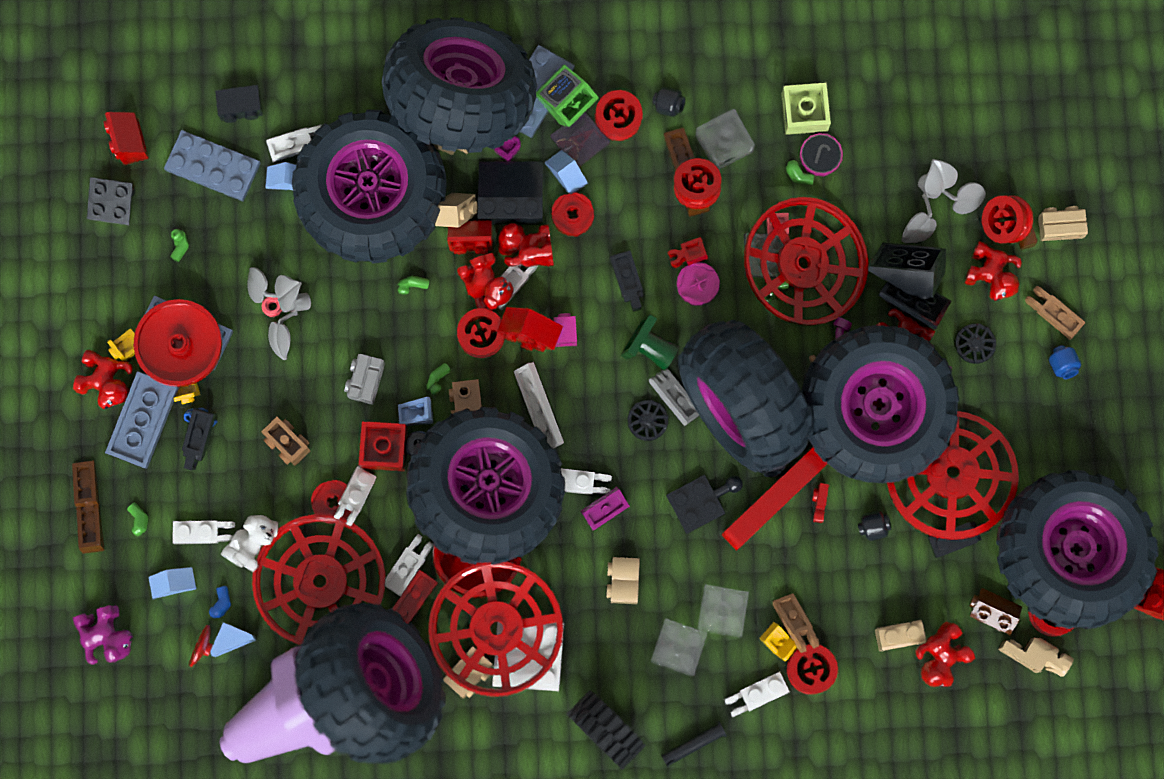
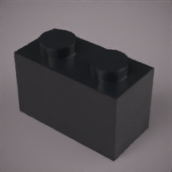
(239, 103)

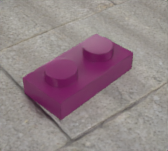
(605, 508)

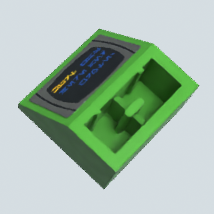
(566, 96)

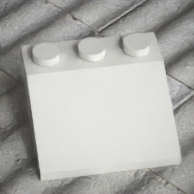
(552, 678)

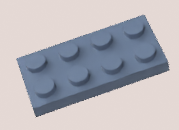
(544, 66)
(212, 165)
(141, 420)

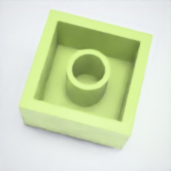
(806, 108)

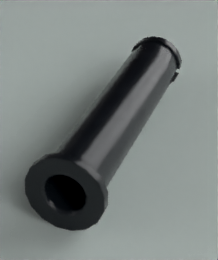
(693, 744)

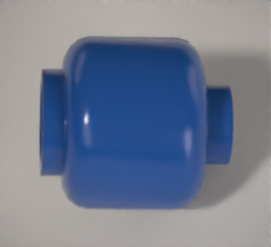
(1065, 362)

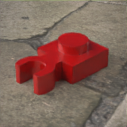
(691, 252)
(820, 498)

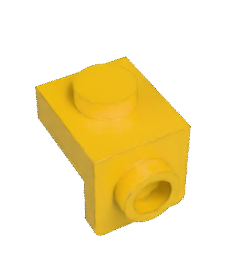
(123, 346)
(187, 393)
(778, 641)

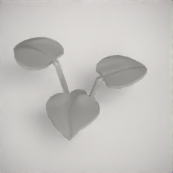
(940, 177)
(289, 300)

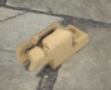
(1037, 655)

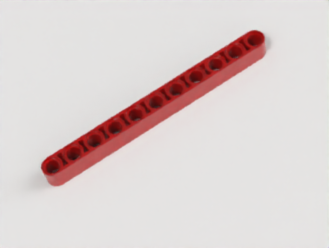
(779, 494)

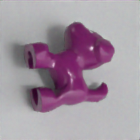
(115, 644)

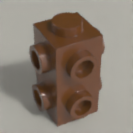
(995, 611)

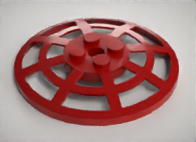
(815, 255)
(962, 485)
(312, 567)
(481, 629)

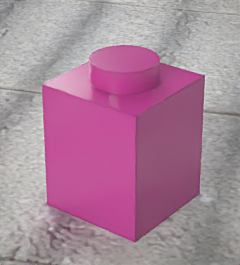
(568, 335)

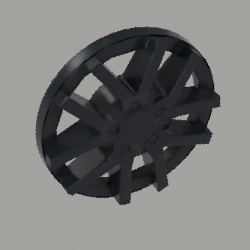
(975, 343)
(647, 420)

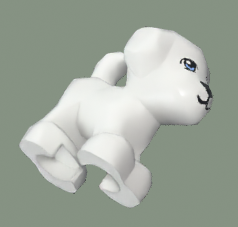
(248, 541)

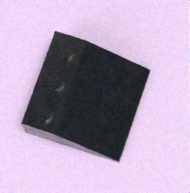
(511, 193)
(910, 267)
(928, 310)

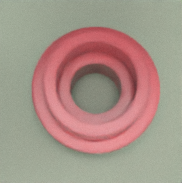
(265, 307)

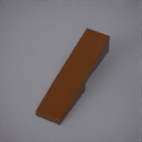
(679, 152)
(88, 507)

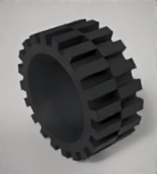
(606, 729)

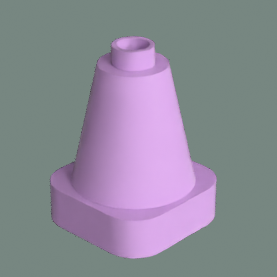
(273, 719)

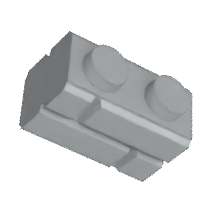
(365, 378)

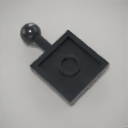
(698, 503)

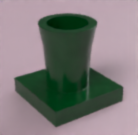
(649, 344)

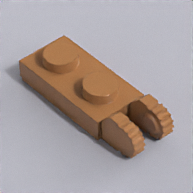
(1056, 313)
(795, 621)

